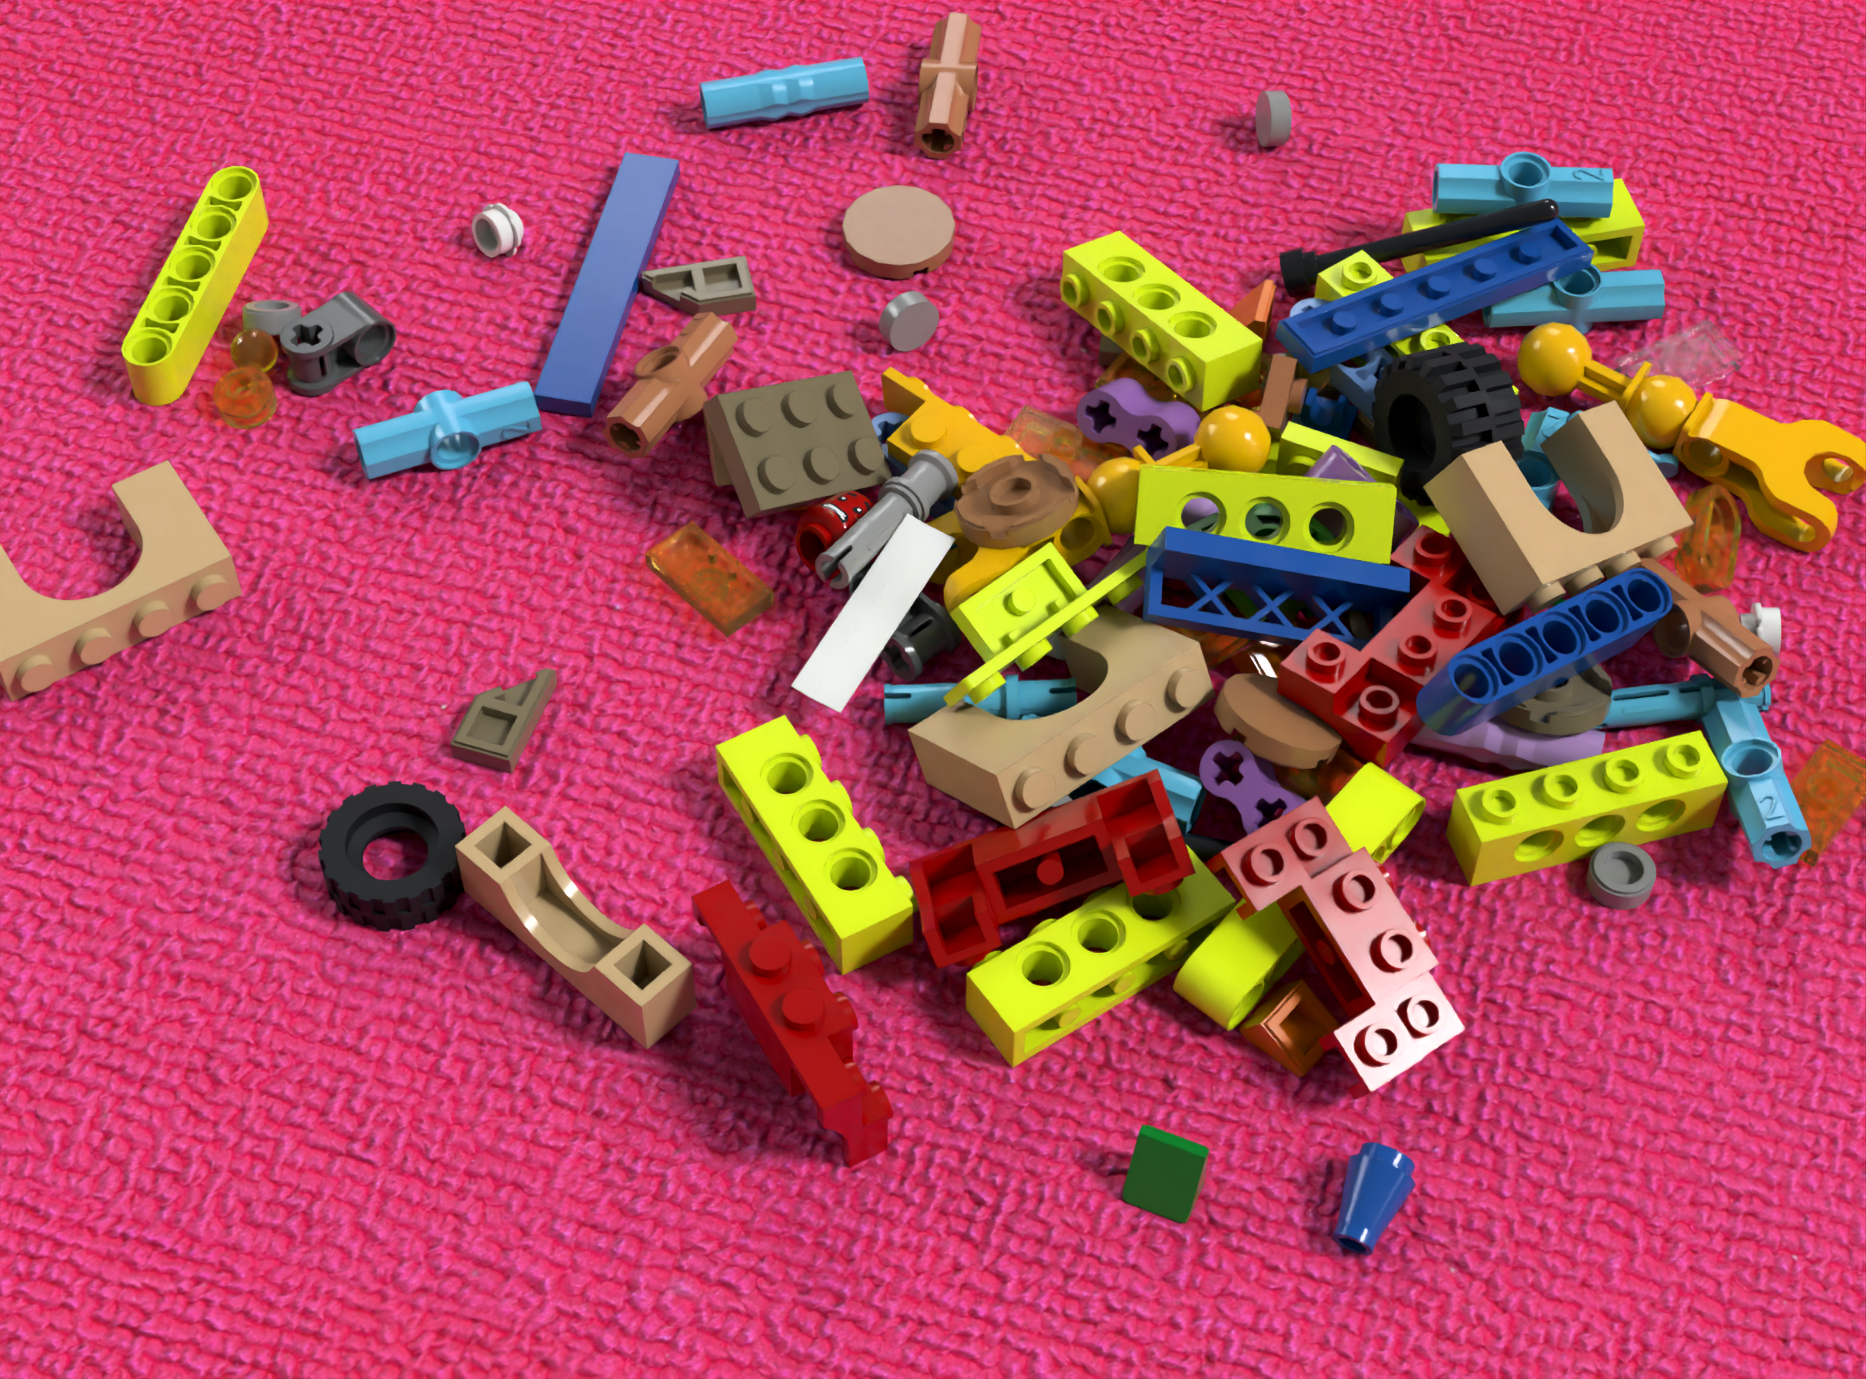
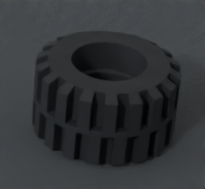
(1443, 406)

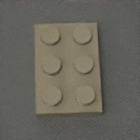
(797, 442)

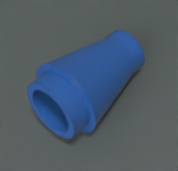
(1373, 1193)

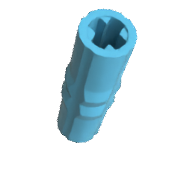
(784, 92)

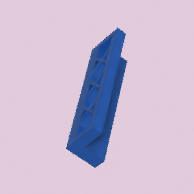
(1263, 571)

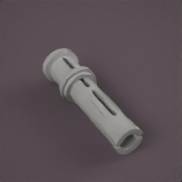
(926, 480)

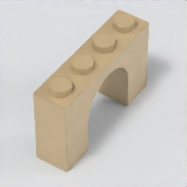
(1529, 553)
(177, 577)
(1015, 769)

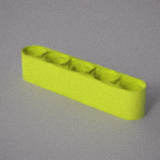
(195, 286)
(1250, 956)

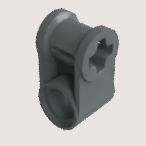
(337, 337)
(919, 636)

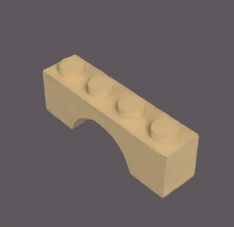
(621, 970)

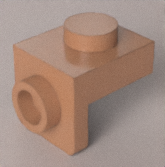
(1282, 394)

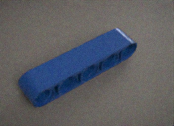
(1543, 651)

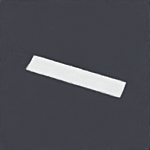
(873, 613)

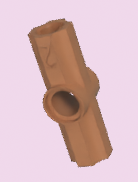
(948, 86)
(670, 385)
(1712, 637)

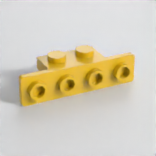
(940, 428)

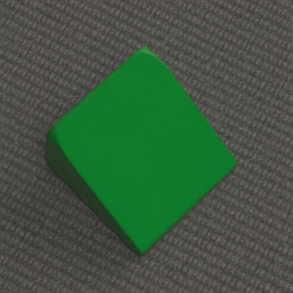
(1165, 1174)

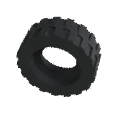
(383, 812)

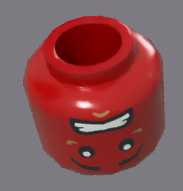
(827, 522)

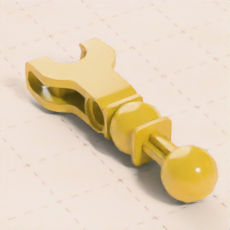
(1717, 439)
(1225, 440)

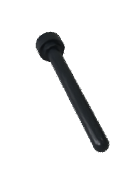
(1302, 267)

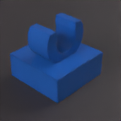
(1327, 415)

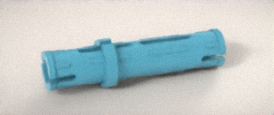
(1010, 701)
(1673, 702)

